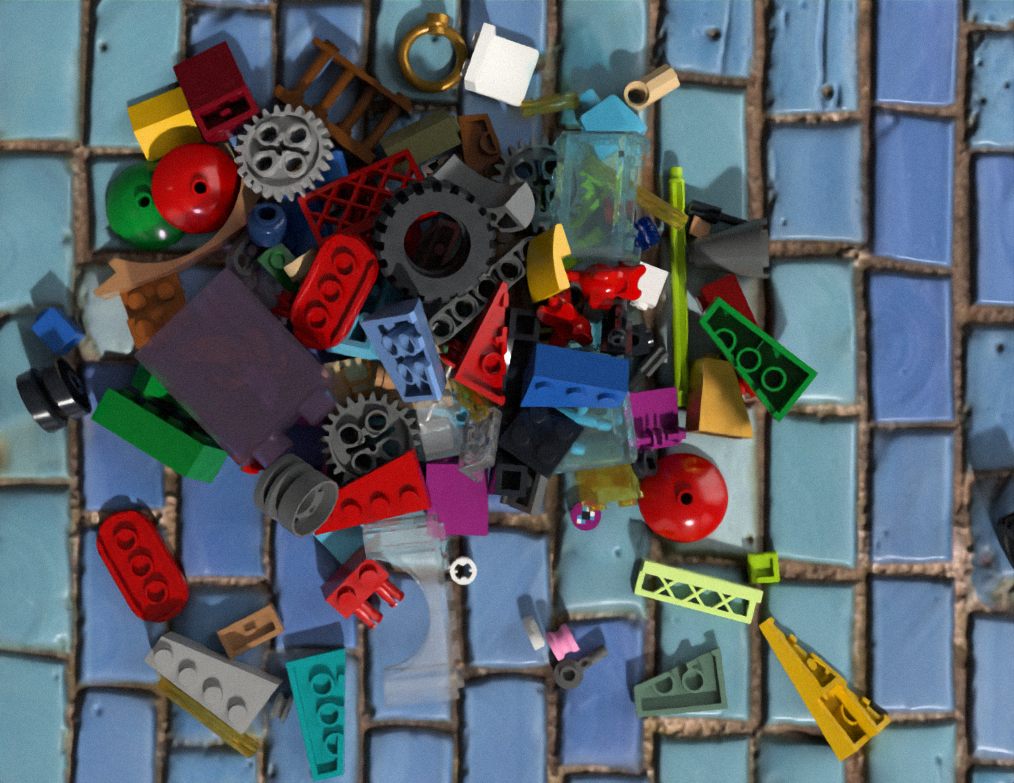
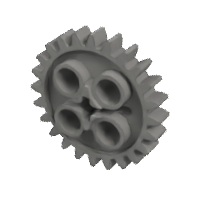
(288, 127)

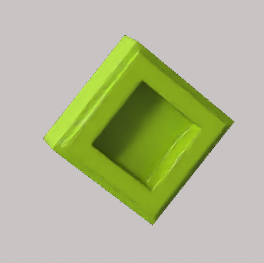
(762, 567)

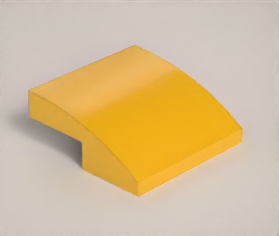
(544, 263)

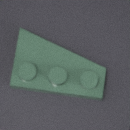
(684, 689)

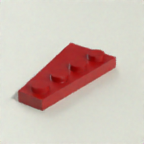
(381, 494)

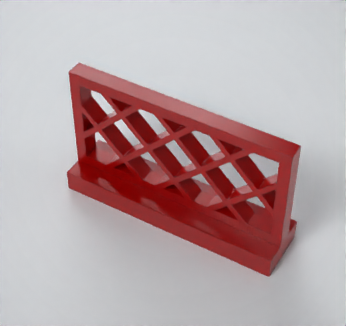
(363, 228)

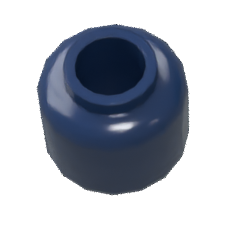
(266, 224)

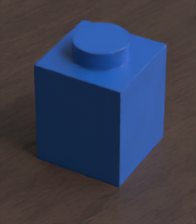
(57, 330)

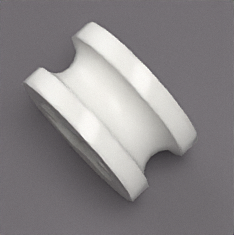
(463, 580)

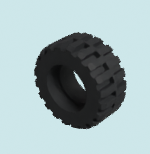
(462, 269)

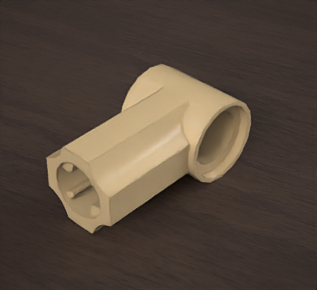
(651, 87)

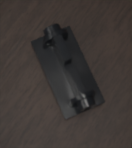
(616, 332)

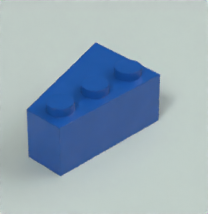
(573, 379)

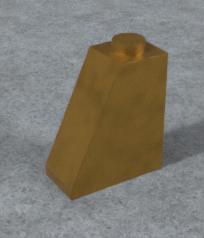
(716, 400)

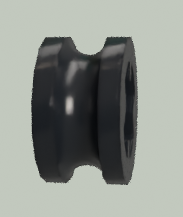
(645, 464)

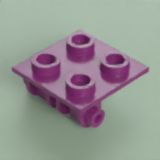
(656, 418)

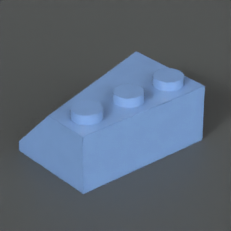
(407, 349)

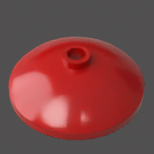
(175, 193)
(662, 493)

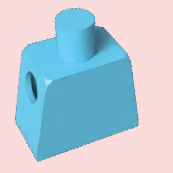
(608, 114)

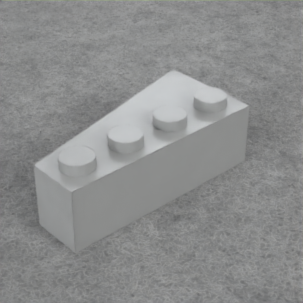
(220, 684)

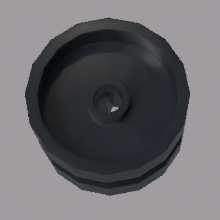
(53, 394)

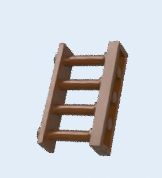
(341, 131)

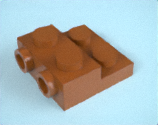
(153, 306)

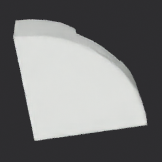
(533, 632)

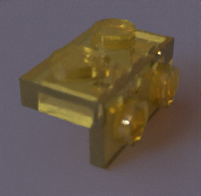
(607, 486)

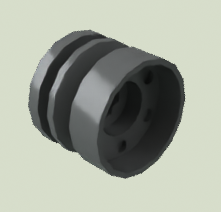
(296, 495)

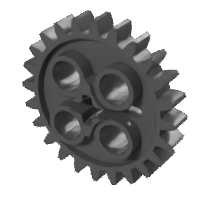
(524, 158)
(357, 415)

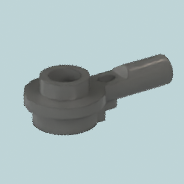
(569, 672)

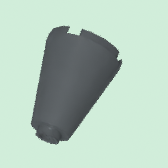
(734, 250)

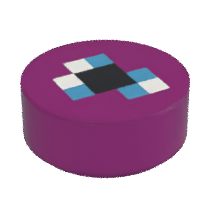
(583, 518)

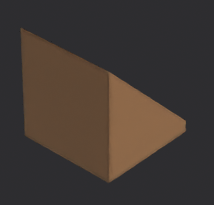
(698, 227)

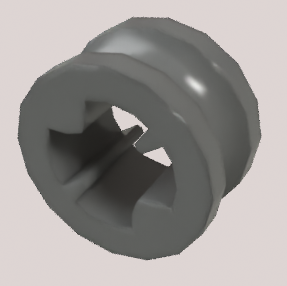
(281, 707)

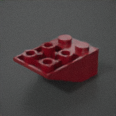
(217, 93)

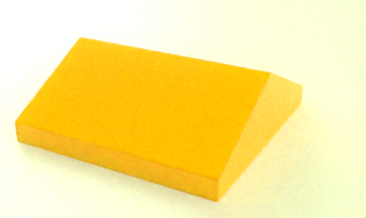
(164, 124)

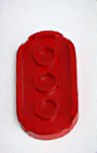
(334, 290)
(142, 566)

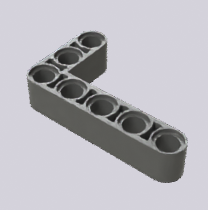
(476, 303)

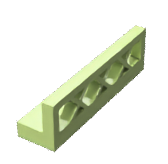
(700, 580)

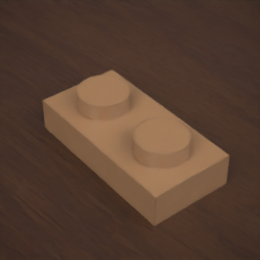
(251, 631)

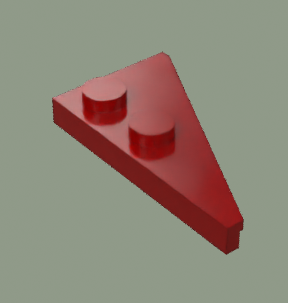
(483, 359)

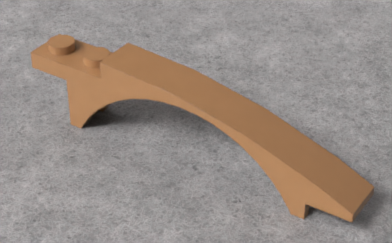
(134, 274)

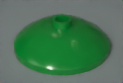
(130, 221)

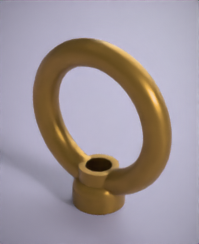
(435, 25)

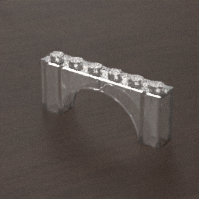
(417, 548)

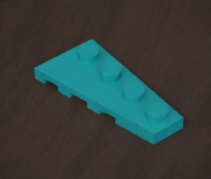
(319, 698)

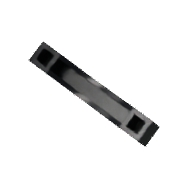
(510, 474)

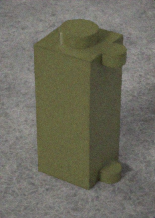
(423, 138)

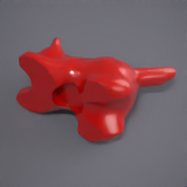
(604, 282)
(565, 321)

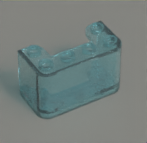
(598, 193)

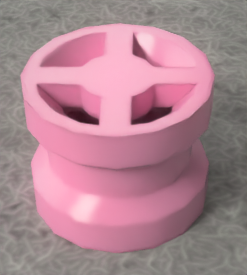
(561, 641)

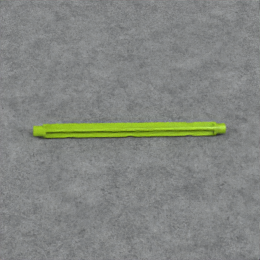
(679, 302)

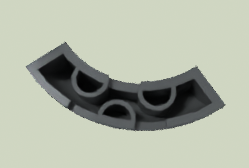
(508, 205)

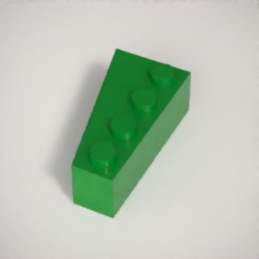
(762, 362)
(158, 435)

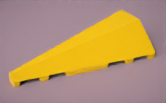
(839, 712)

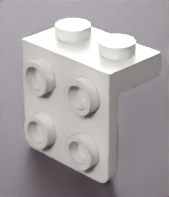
(499, 67)

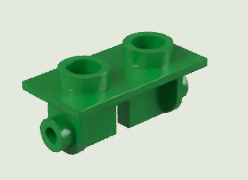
(273, 262)

